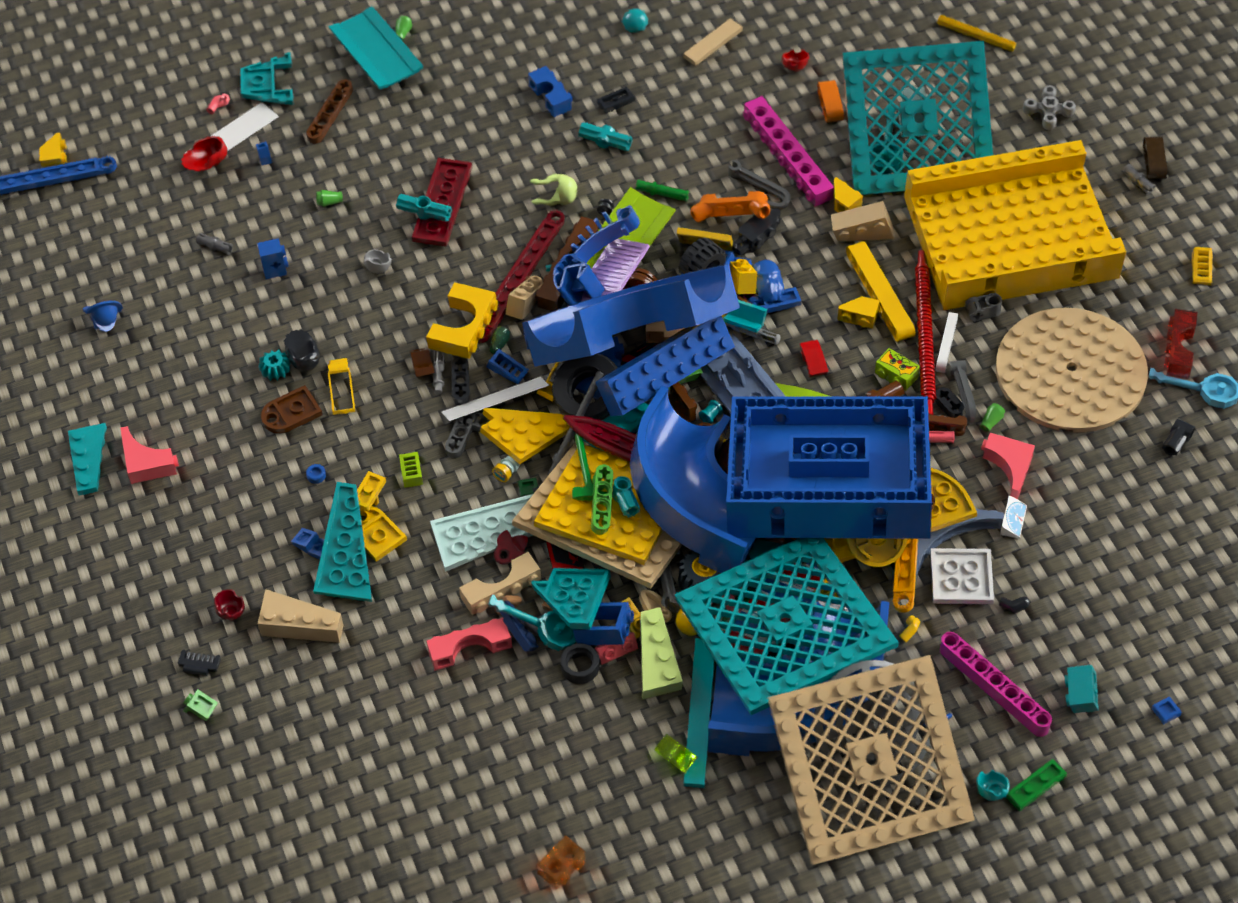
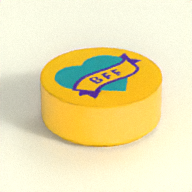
(501, 472)

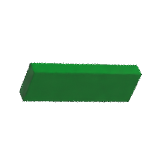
(1036, 785)

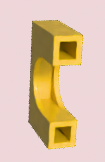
(464, 340)

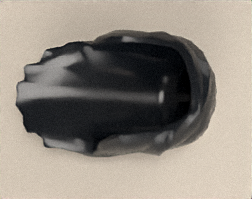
(301, 350)

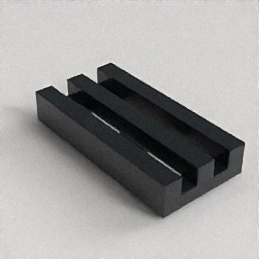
(617, 101)

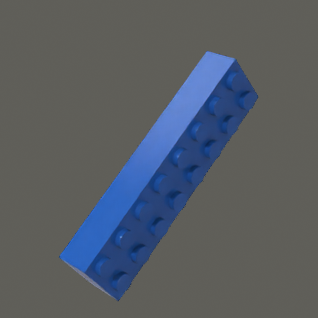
(664, 365)

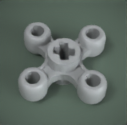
(1049, 107)

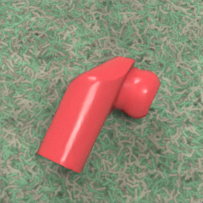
(218, 101)

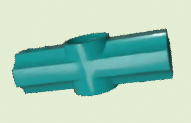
(605, 136)
(423, 207)

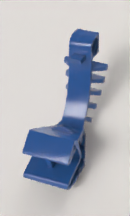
(572, 273)

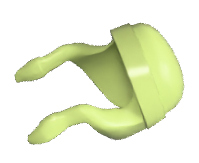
(565, 192)

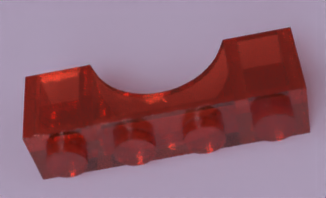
(1180, 359)

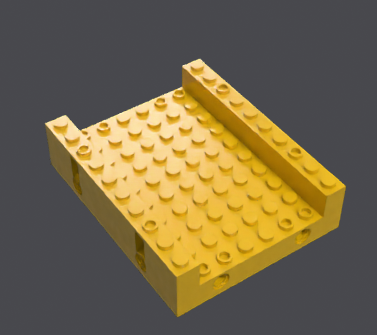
(1011, 224)

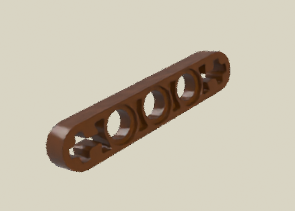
(322, 130)

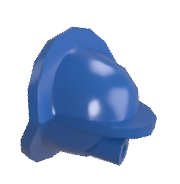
(104, 314)

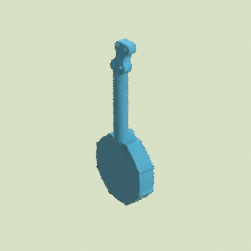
(1216, 389)

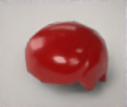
(795, 61)

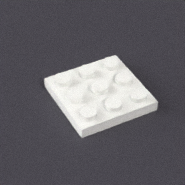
(961, 576)

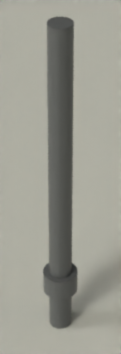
(581, 412)

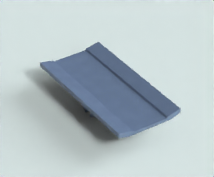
(738, 375)

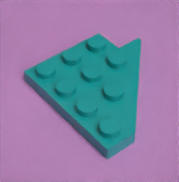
(574, 594)

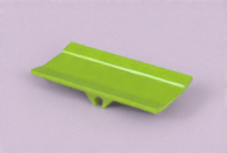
(652, 219)

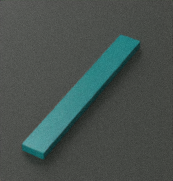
(699, 714)

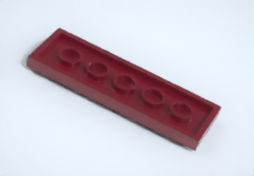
(445, 188)

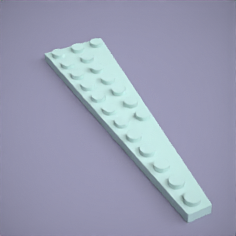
(475, 532)

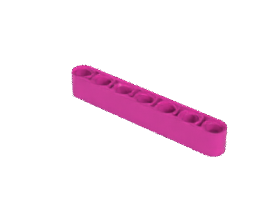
(997, 692)

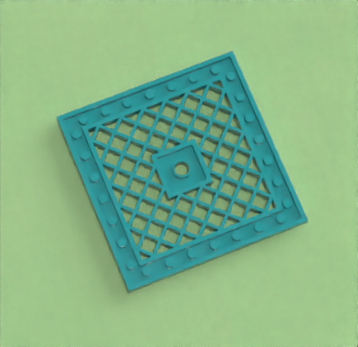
(907, 56)
(751, 690)

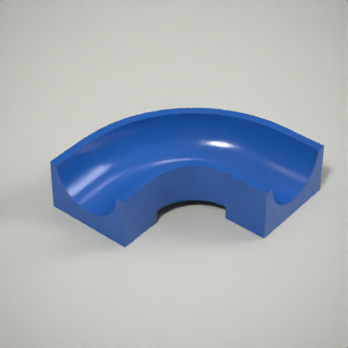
(589, 325)
(684, 485)
(738, 732)

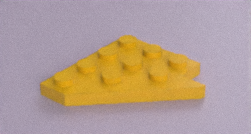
(523, 432)

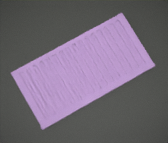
(617, 264)

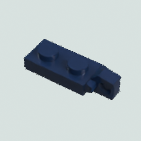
(517, 628)

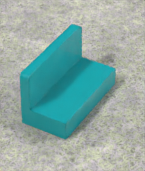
(747, 316)

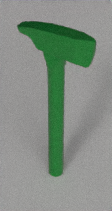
(583, 493)

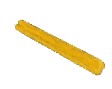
(976, 33)

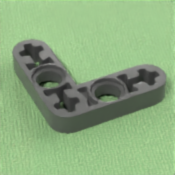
(472, 424)

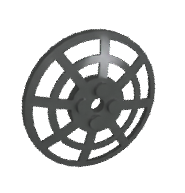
(860, 717)

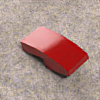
(814, 358)

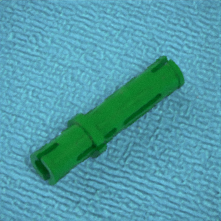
(654, 188)

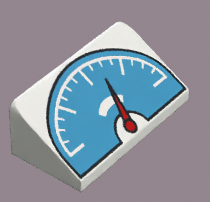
(1013, 518)

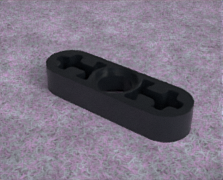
(460, 386)

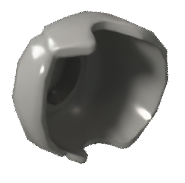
(377, 261)

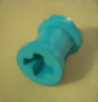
(711, 411)

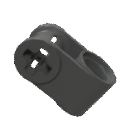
(984, 306)

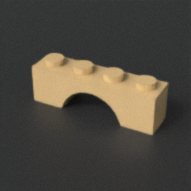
(477, 593)

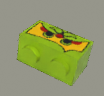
(896, 367)

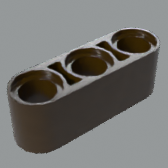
(1155, 158)

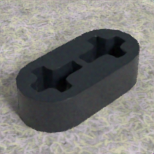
(947, 404)

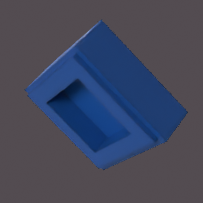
(1166, 710)

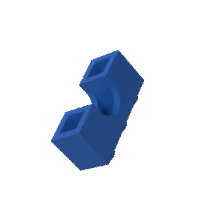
(557, 99)

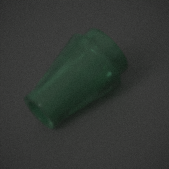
(499, 339)

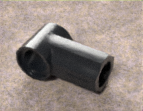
(1179, 434)

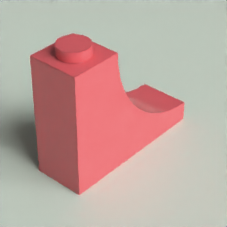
(1011, 456)
(145, 462)

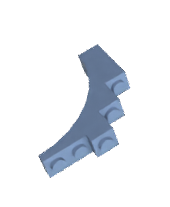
(984, 520)

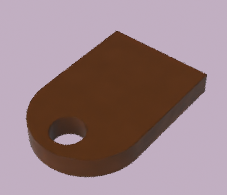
(290, 411)

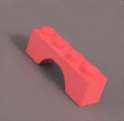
(491, 635)

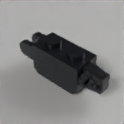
(756, 232)

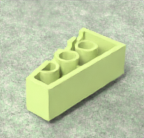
(658, 659)

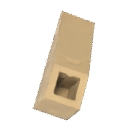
(523, 298)

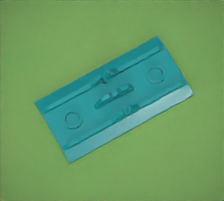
(376, 48)

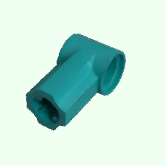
(625, 497)

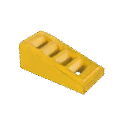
(1199, 255)

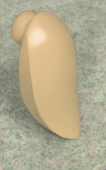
(652, 600)

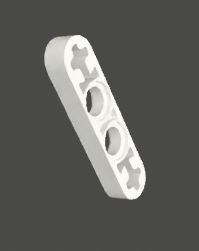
(946, 342)

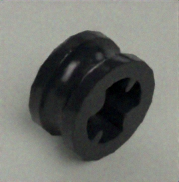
(605, 205)

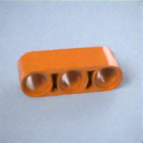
(830, 101)

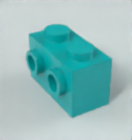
(1082, 689)

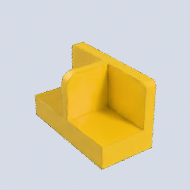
(369, 490)

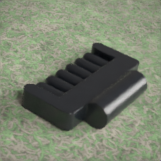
(198, 667)

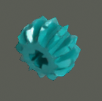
(274, 365)

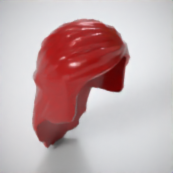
(205, 154)

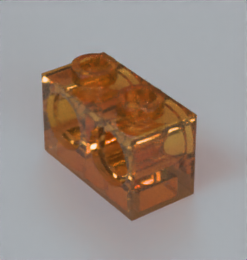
(556, 860)

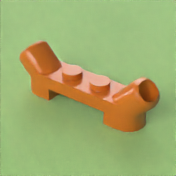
(753, 204)

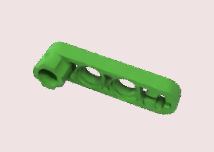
(606, 473)

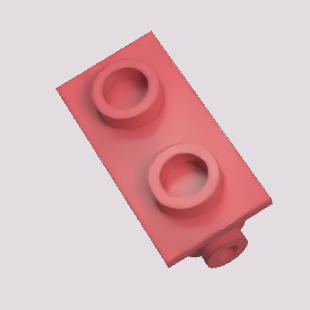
(611, 652)

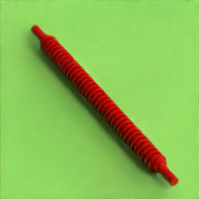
(925, 331)

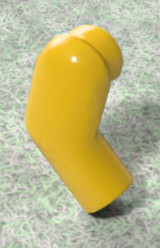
(913, 624)

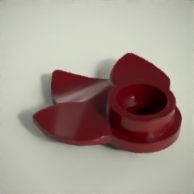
(512, 545)

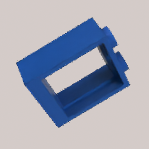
(608, 634)

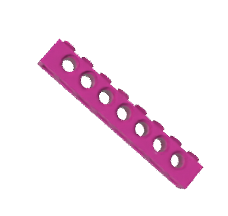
(788, 151)

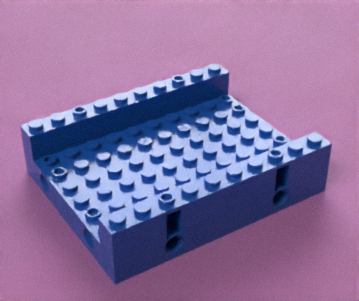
(829, 467)

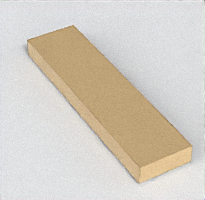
(712, 42)

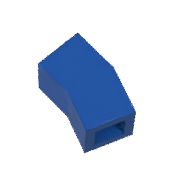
(263, 153)

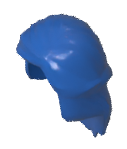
(769, 280)

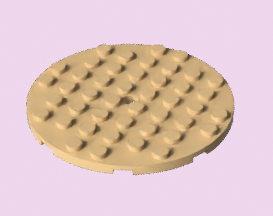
(1101, 390)

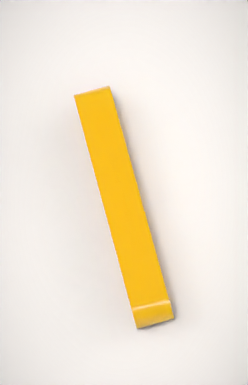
(880, 289)

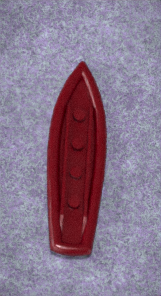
(603, 435)

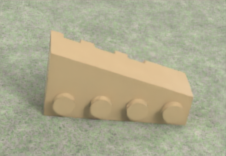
(297, 619)

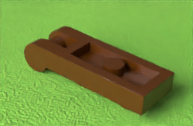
(944, 423)

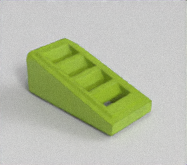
(412, 480)

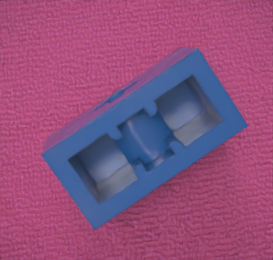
(272, 258)

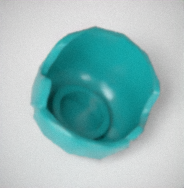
(635, 20)
(992, 785)

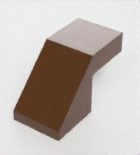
(421, 361)

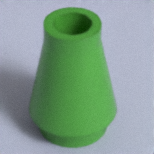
(403, 25)
(327, 198)
(992, 416)

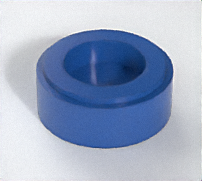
(316, 473)

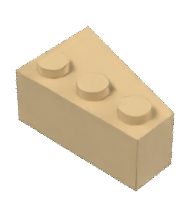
(863, 223)

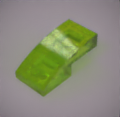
(675, 753)

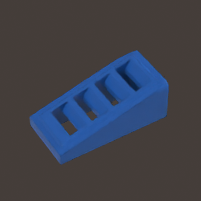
(500, 355)

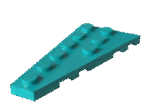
(343, 556)

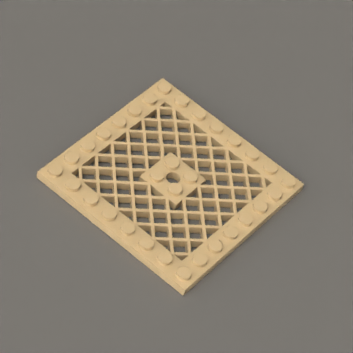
(943, 750)

